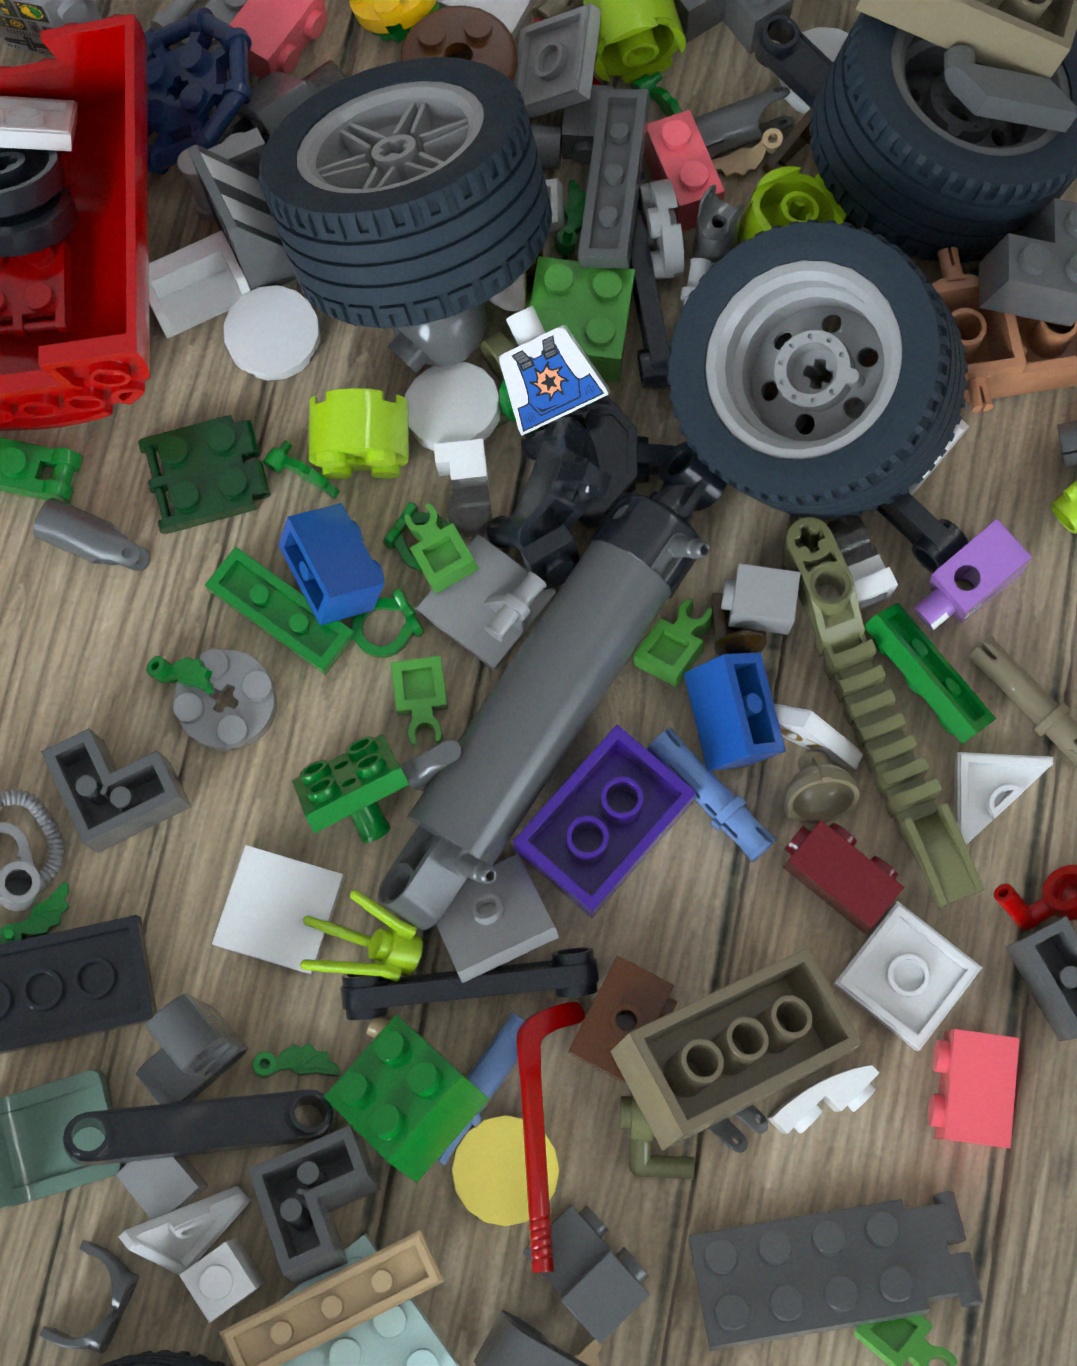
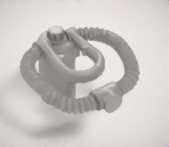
(20, 879)

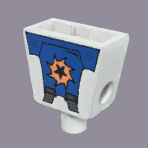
(547, 373)

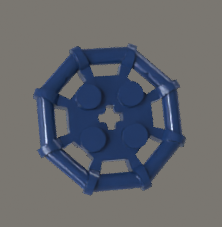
(202, 83)

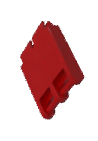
(36, 288)

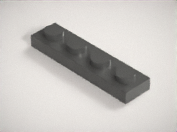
(614, 179)

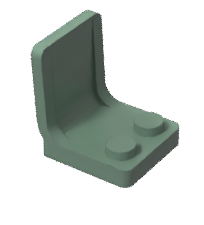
(32, 1138)

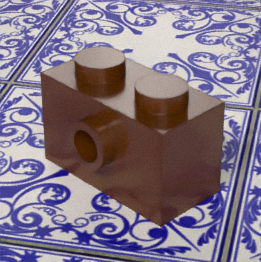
(623, 1004)

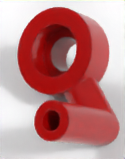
(1057, 899)

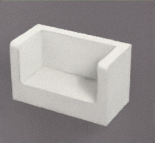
(195, 284)

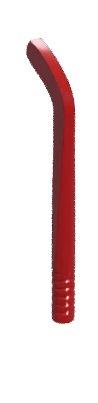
(529, 1061)

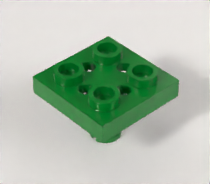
(351, 787)

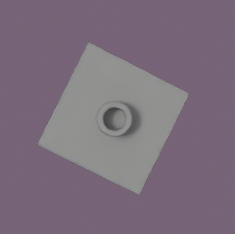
(558, 60)
(495, 921)

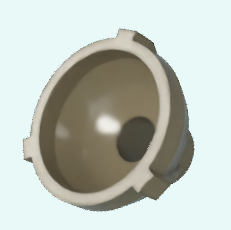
(820, 790)

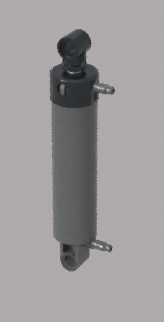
(551, 689)

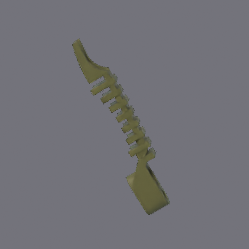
(849, 656)

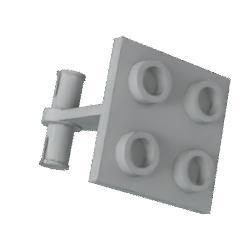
(489, 607)

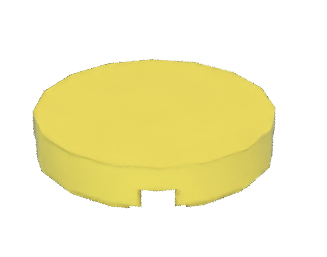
(492, 1171)

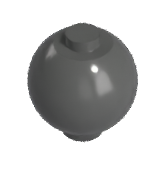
(442, 341)

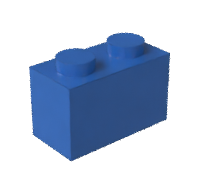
(331, 563)
(734, 711)

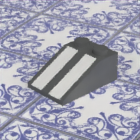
(243, 218)

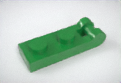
(24, 466)

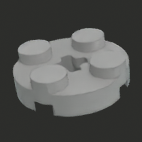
(662, 232)
(233, 726)

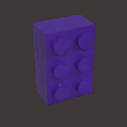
(604, 821)

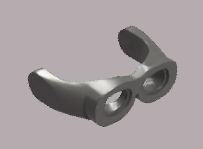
(423, 767)
(123, 1286)

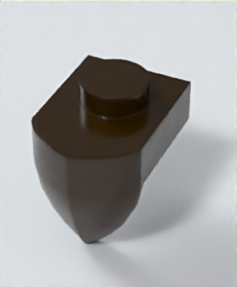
(732, 639)

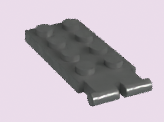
(830, 1271)

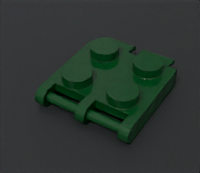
(205, 472)

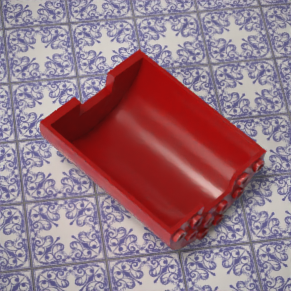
(106, 356)

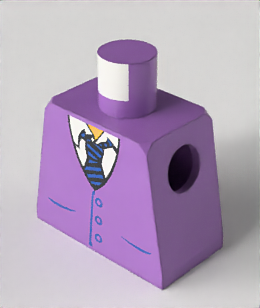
(987, 563)

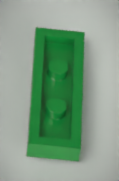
(278, 610)
(929, 673)

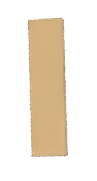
(334, 1304)

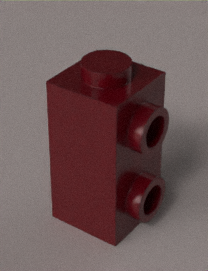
(842, 874)

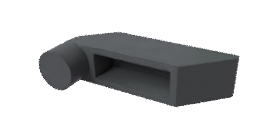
(1006, 93)

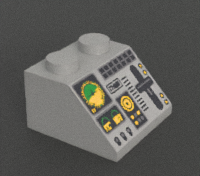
(25, 19)

